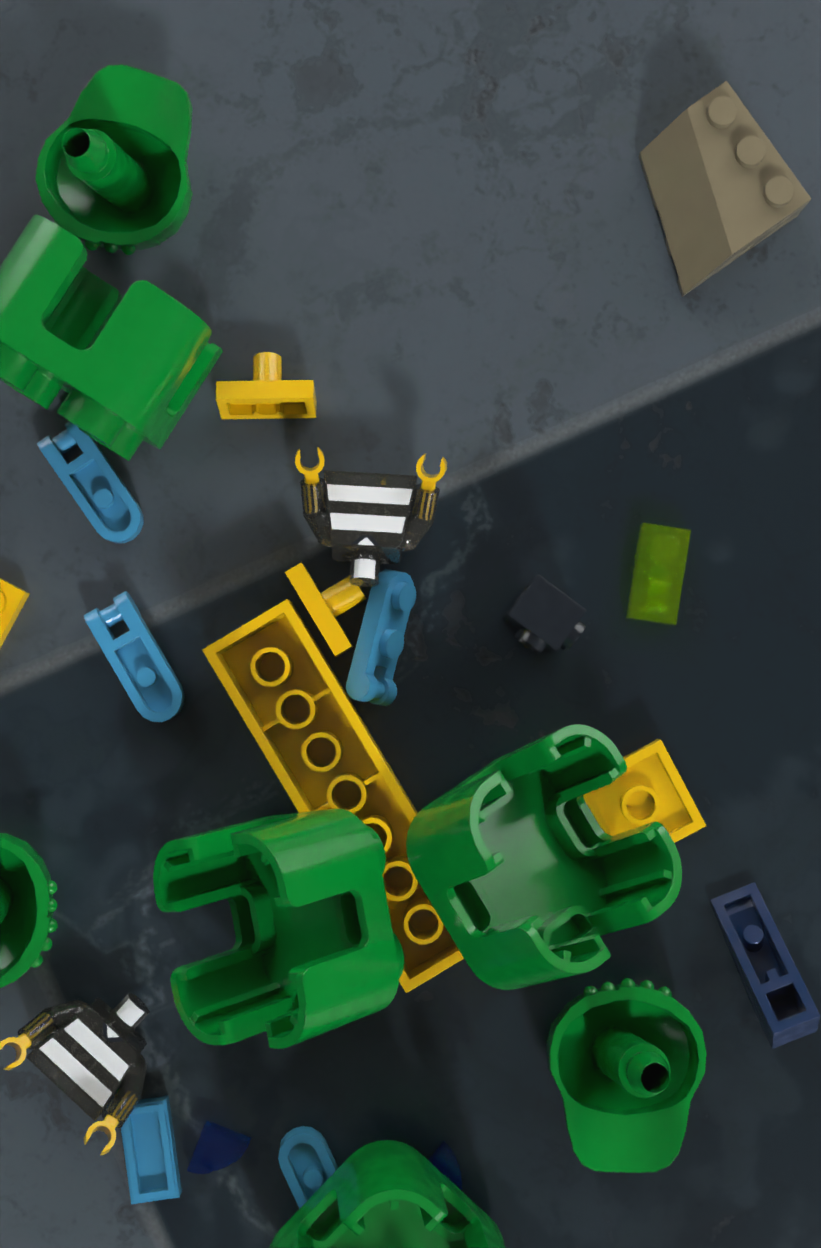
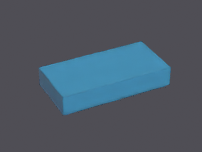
(151, 1152)

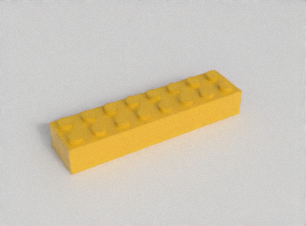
(329, 762)

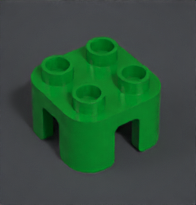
(121, 360)
(529, 870)
(306, 925)
(389, 1200)

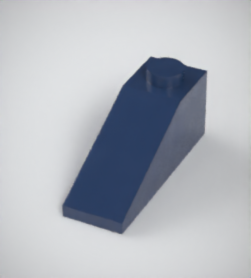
(765, 966)

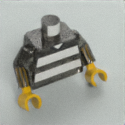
(368, 515)
(90, 1057)

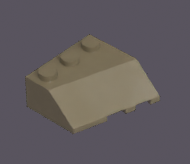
(717, 186)

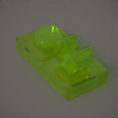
(658, 573)

